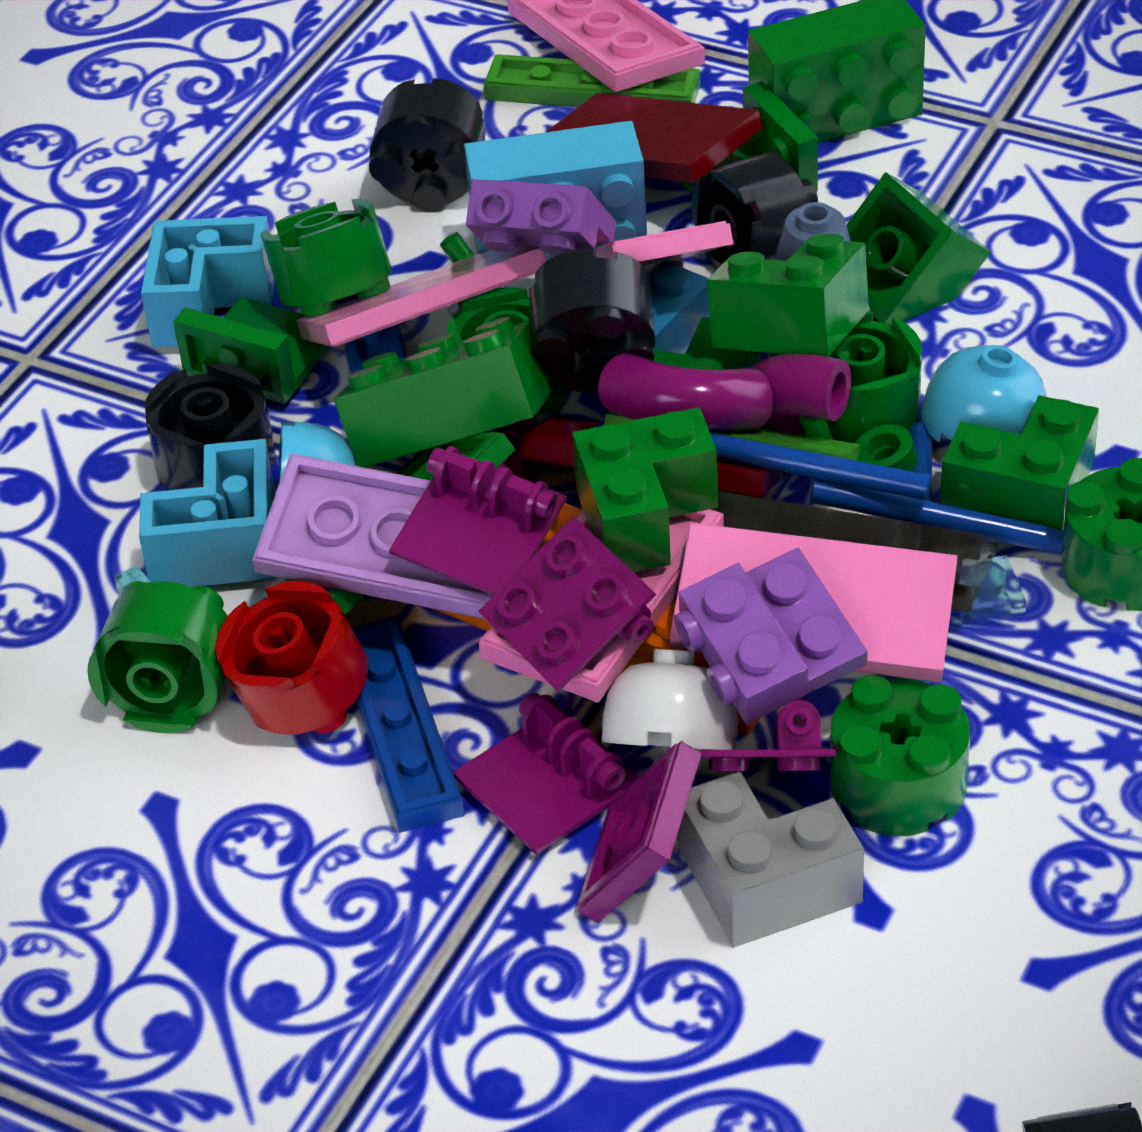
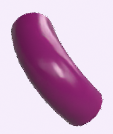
(805, 387)
(726, 397)

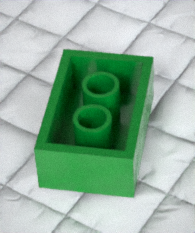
(844, 65)
(442, 392)

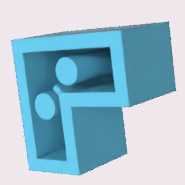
(203, 268)
(213, 529)

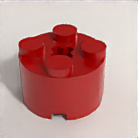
(293, 659)

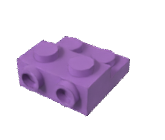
(537, 215)
(767, 634)

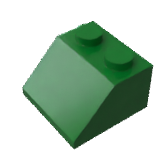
(912, 251)

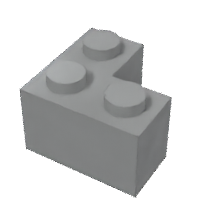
(767, 871)

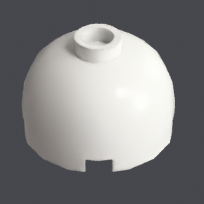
(668, 705)

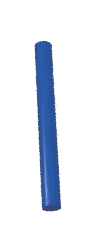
(822, 467)
(936, 515)

